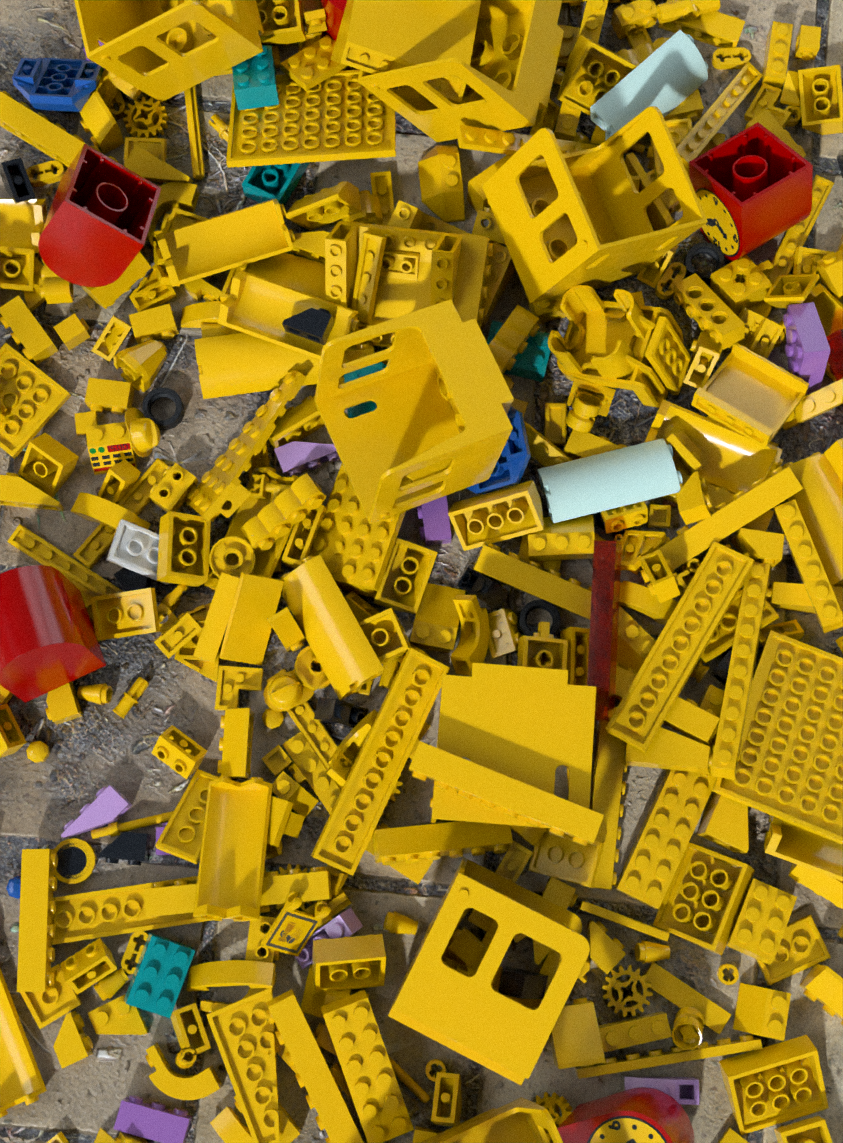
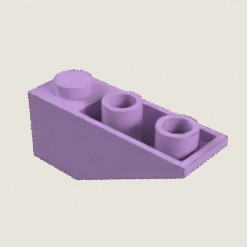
(304, 455)
(106, 809)
(341, 926)
(682, 1089)

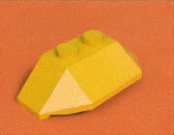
(442, 183)

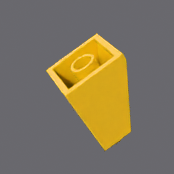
(726, 824)
(577, 1036)

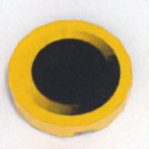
(75, 861)

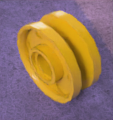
(231, 546)

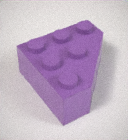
(806, 344)

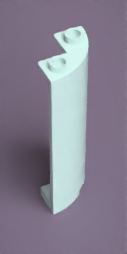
(658, 81)
(609, 480)

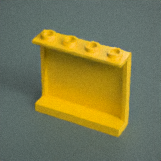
(751, 395)

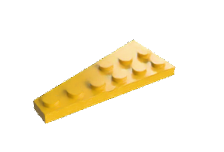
(249, 1056)

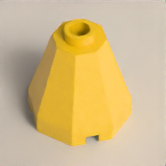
(141, 363)

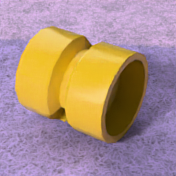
(584, 411)
(688, 1028)

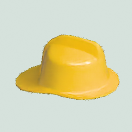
(142, 432)
(286, 692)

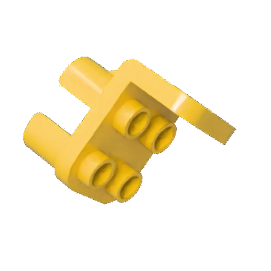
(609, 342)

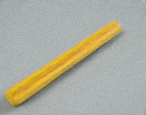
(194, 133)

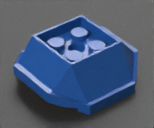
(57, 82)
(512, 460)

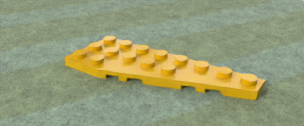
(223, 479)

